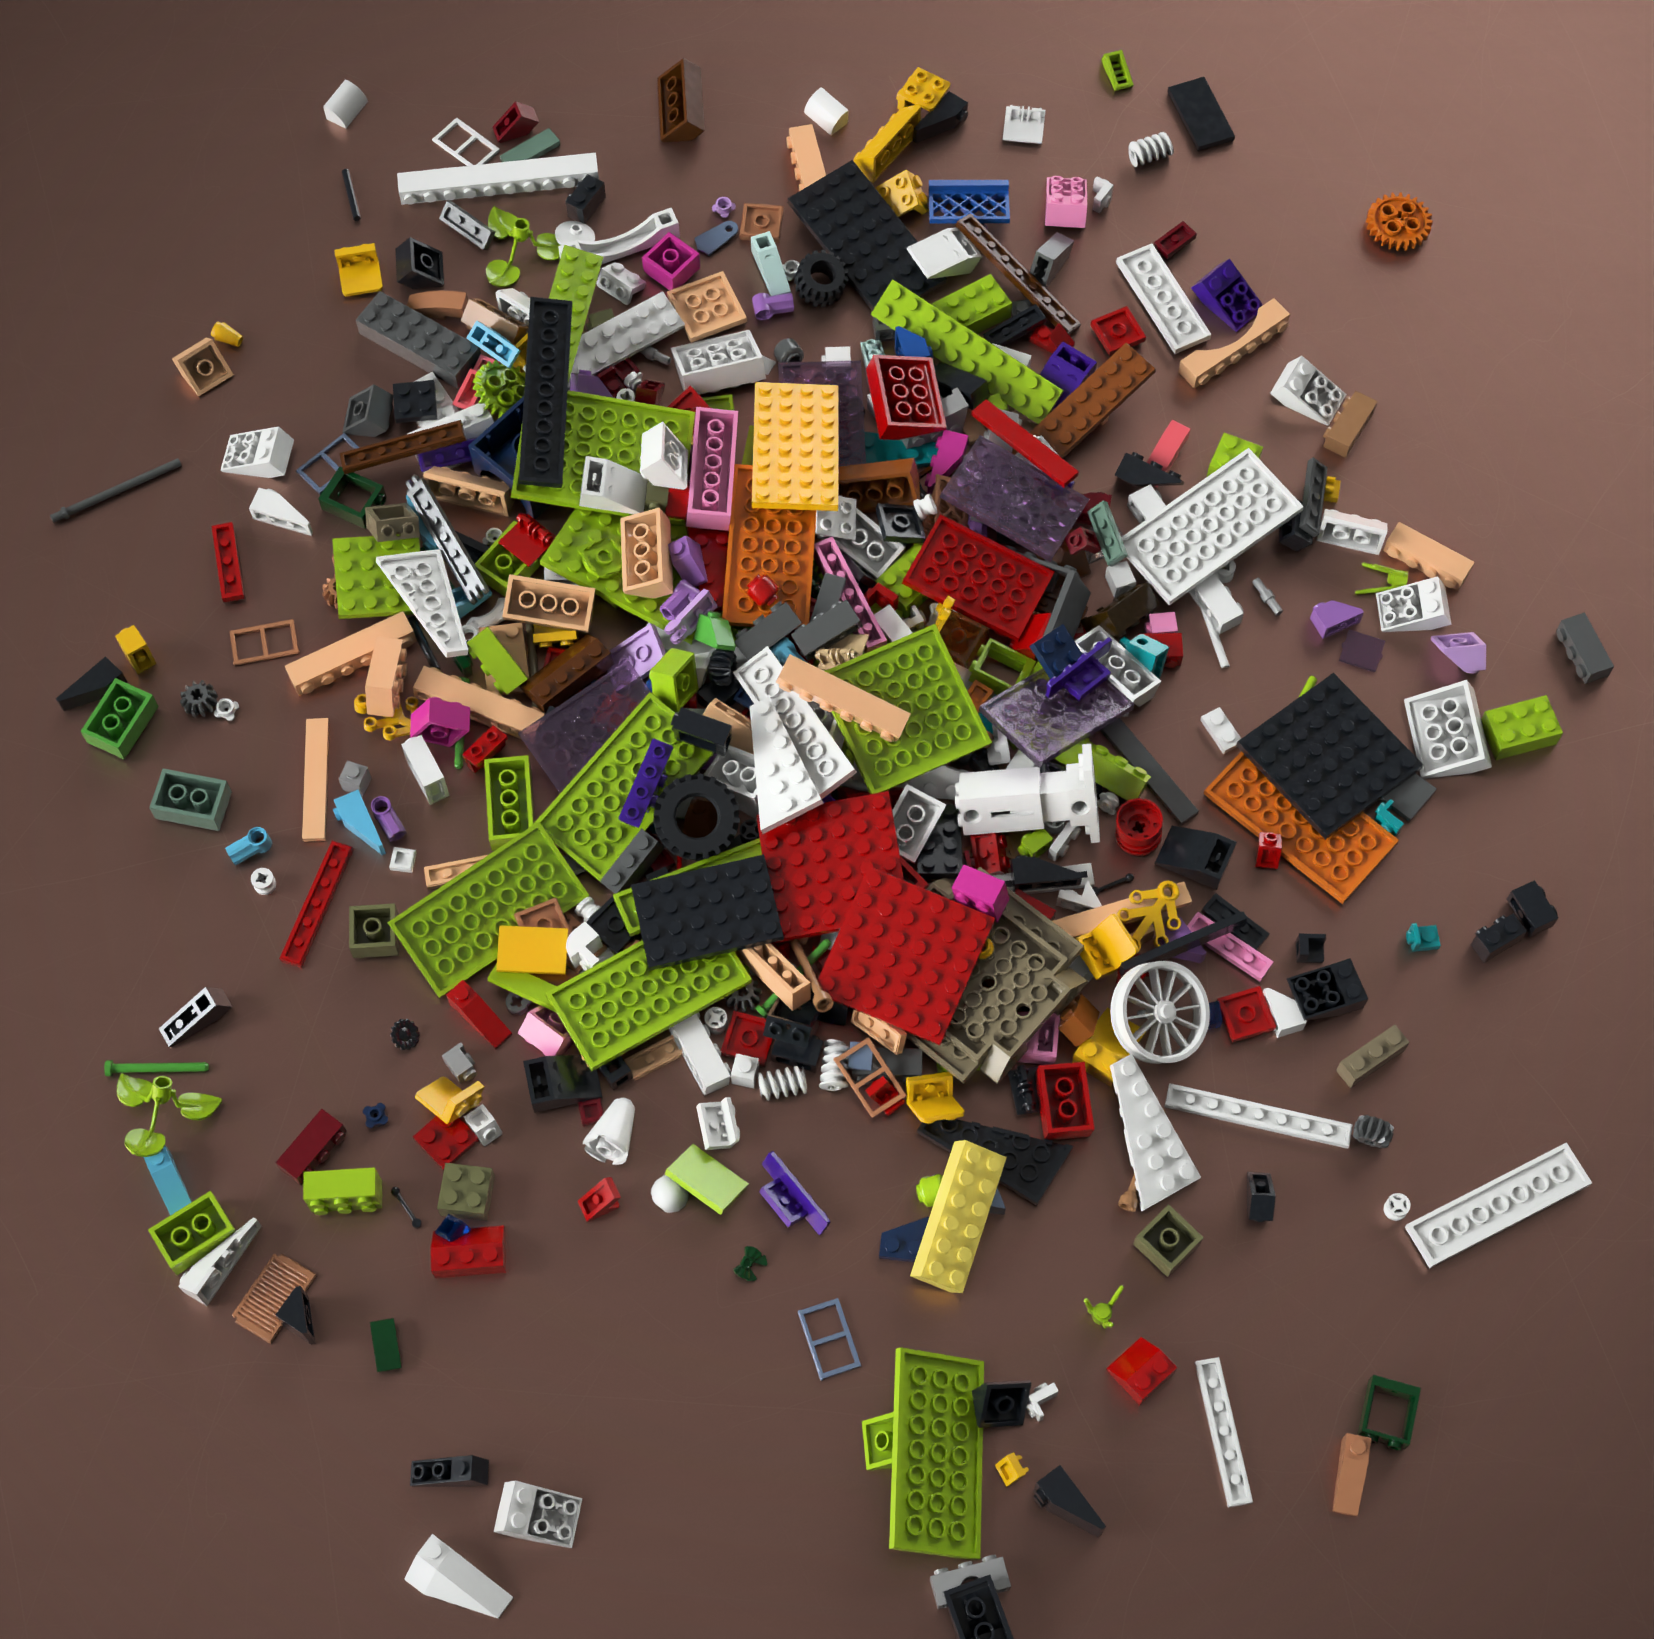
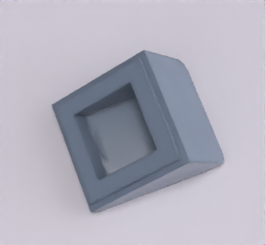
(861, 1058)
(997, 1204)

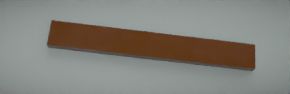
(1017, 273)

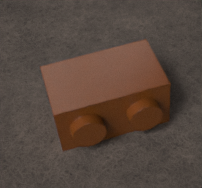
(1078, 1020)

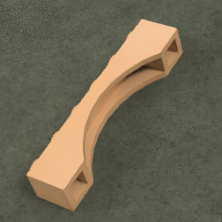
(1204, 364)

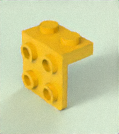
(922, 90)
(904, 193)
(359, 269)
(547, 636)
(1107, 947)
(932, 1097)
(448, 1100)

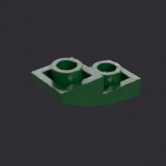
(385, 1344)

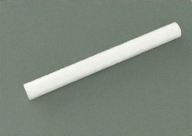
(1215, 638)

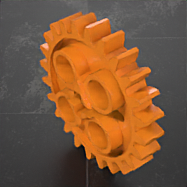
(1399, 221)

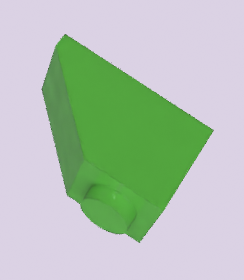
(714, 631)

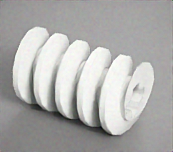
(1150, 147)
(831, 1074)
(783, 1083)

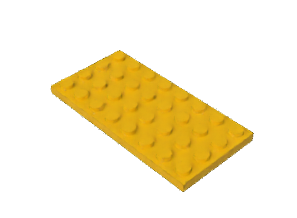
(795, 447)

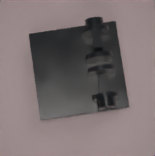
(1024, 1089)

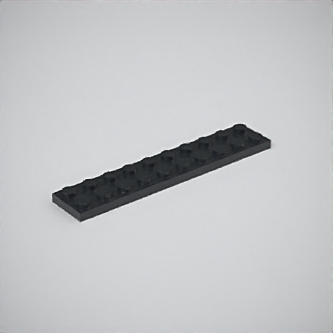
(545, 392)

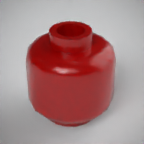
(762, 590)

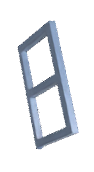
(322, 453)
(846, 1333)

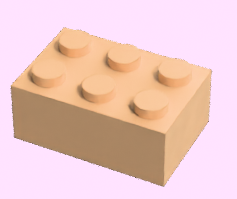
(385, 677)

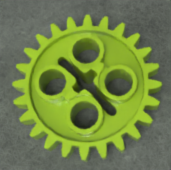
(499, 386)

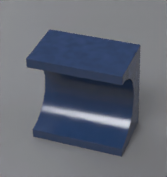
(498, 449)

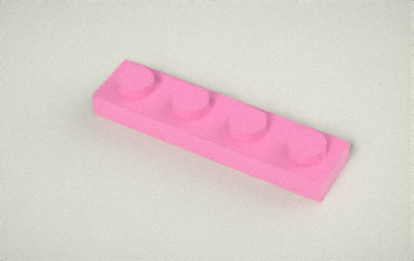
(1234, 950)

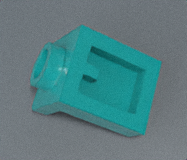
(1423, 937)

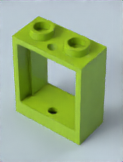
(1004, 655)

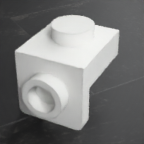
(1104, 194)
(1041, 1395)

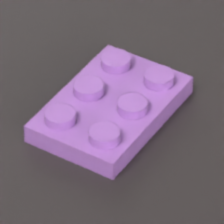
(641, 650)

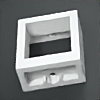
(425, 769)

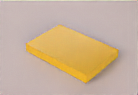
(532, 950)

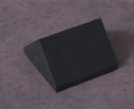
(297, 1316)
(1001, 1403)

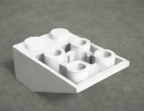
(945, 254)
(1308, 391)
(258, 453)
(612, 487)
(1414, 607)
(537, 1514)

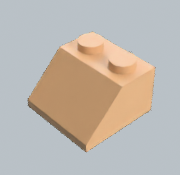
(202, 366)

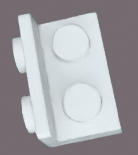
(999, 750)

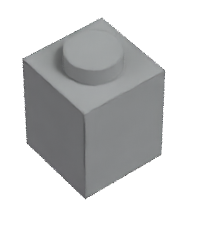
(355, 778)

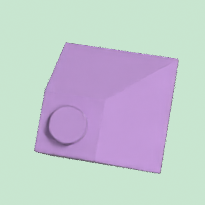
(1464, 650)

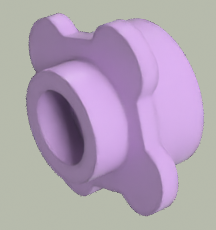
(723, 202)

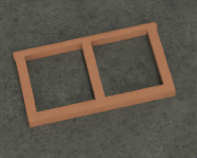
(262, 628)
(884, 1068)

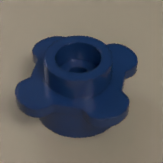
(377, 1121)

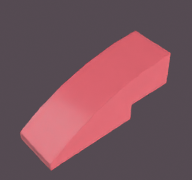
(466, 393)
(1169, 445)

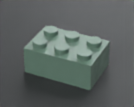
(190, 799)

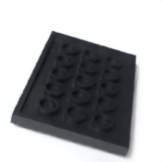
(707, 912)

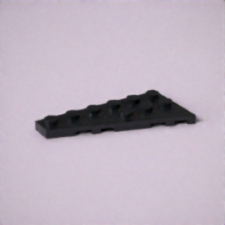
(1029, 1161)

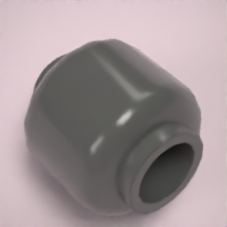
(788, 351)

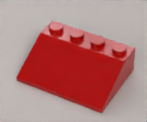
(905, 396)

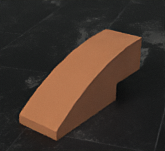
(439, 303)

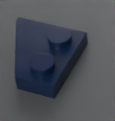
(903, 1242)

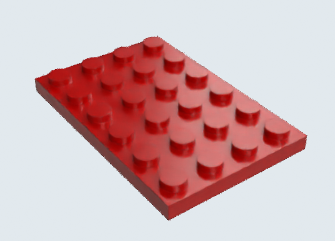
(981, 575)

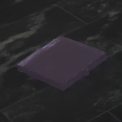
(1362, 650)

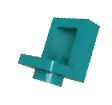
(1388, 820)

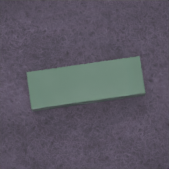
(533, 147)
(1107, 533)

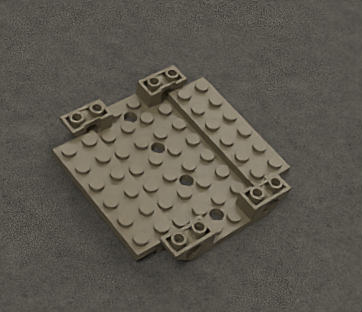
(1027, 971)

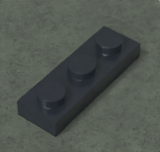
(1016, 326)
(1251, 933)

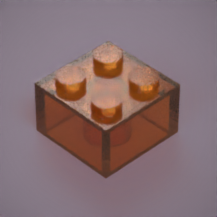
(963, 638)

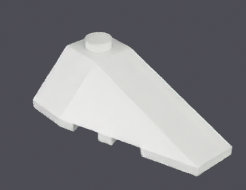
(211, 1271)
(451, 1578)

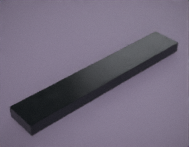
(1187, 942)

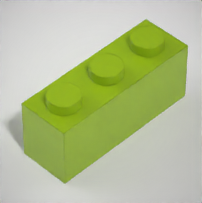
(496, 661)

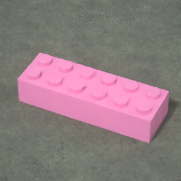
(712, 469)

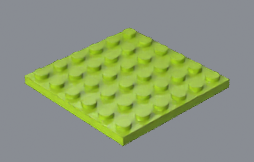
(924, 681)

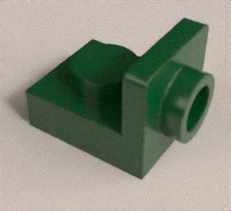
(464, 664)

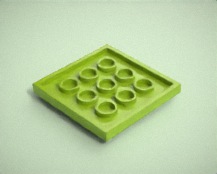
(361, 583)

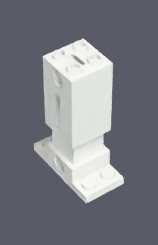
(1026, 798)

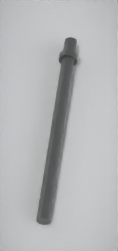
(66, 512)

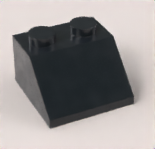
(419, 265)

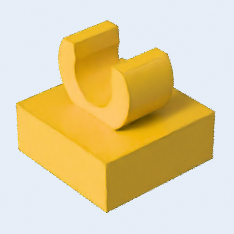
(1332, 489)
(1011, 1469)

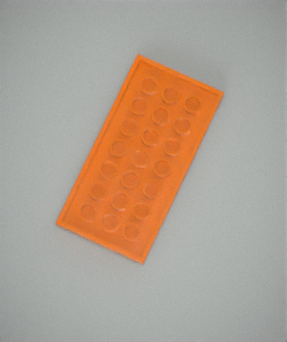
(766, 544)
(1333, 863)

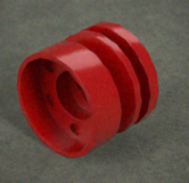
(1142, 816)

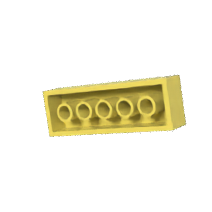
(958, 1216)

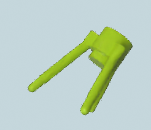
(1395, 577)
(1102, 1312)

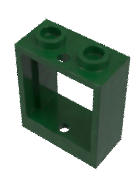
(336, 486)
(1398, 1390)

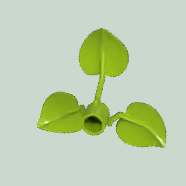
(504, 223)
(135, 1091)

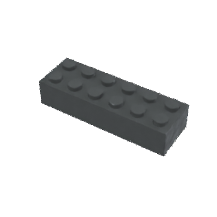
(418, 339)

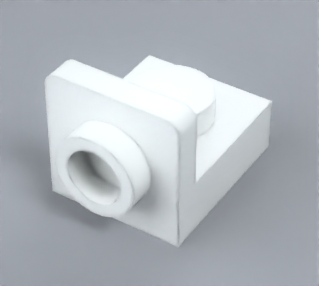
(917, 619)
(483, 1125)

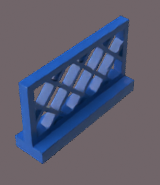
(968, 191)

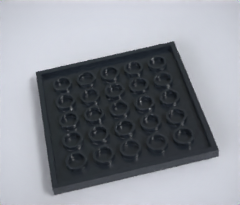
(1329, 755)

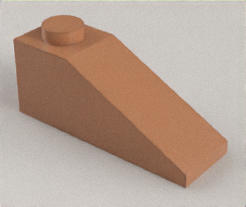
(1351, 1474)

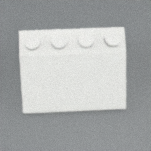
(719, 362)
(1448, 731)

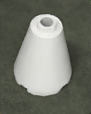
(612, 1133)

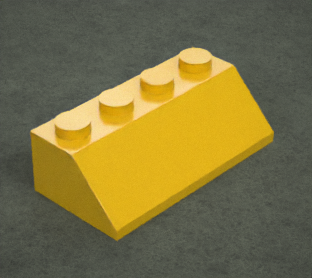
(888, 142)

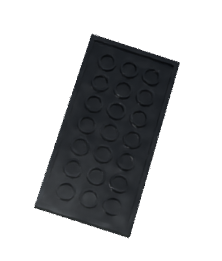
(862, 230)

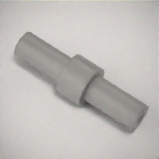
(653, 354)
(1267, 596)

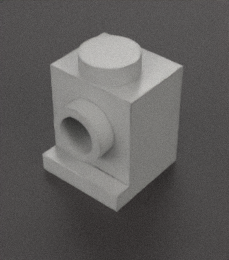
(460, 1063)

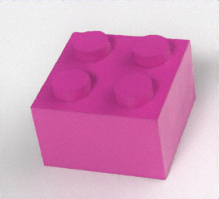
(671, 262)
(440, 721)
(980, 892)

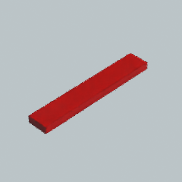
(1025, 443)
(316, 904)

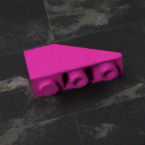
(950, 455)

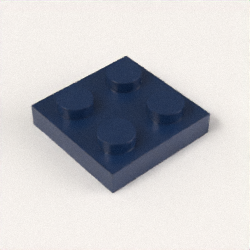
(1056, 651)

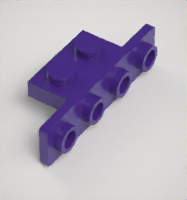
(1084, 674)
(647, 784)
(789, 1197)

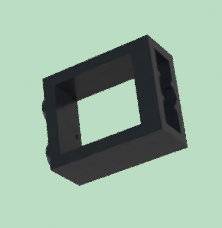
(702, 731)
(803, 1023)

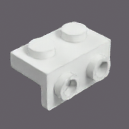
(619, 282)
(718, 1124)

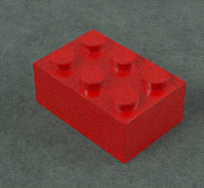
(1064, 1101)

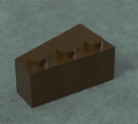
(1123, 611)

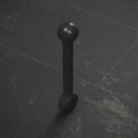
(1129, 877)
(416, 1223)

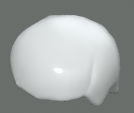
(669, 1194)

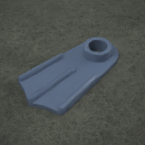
(716, 237)

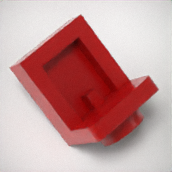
(882, 1091)

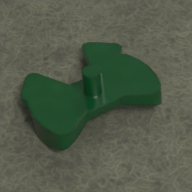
(752, 1255)

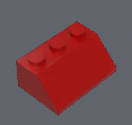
(474, 1253)

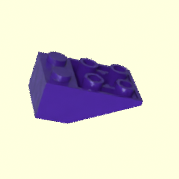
(1228, 295)
(1068, 369)

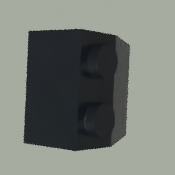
(1064, 1500)
(977, 1611)

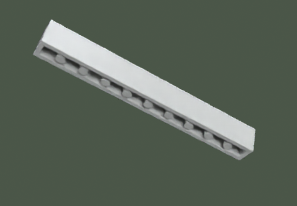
(495, 178)

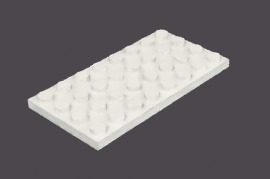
(1209, 526)

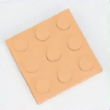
(707, 306)

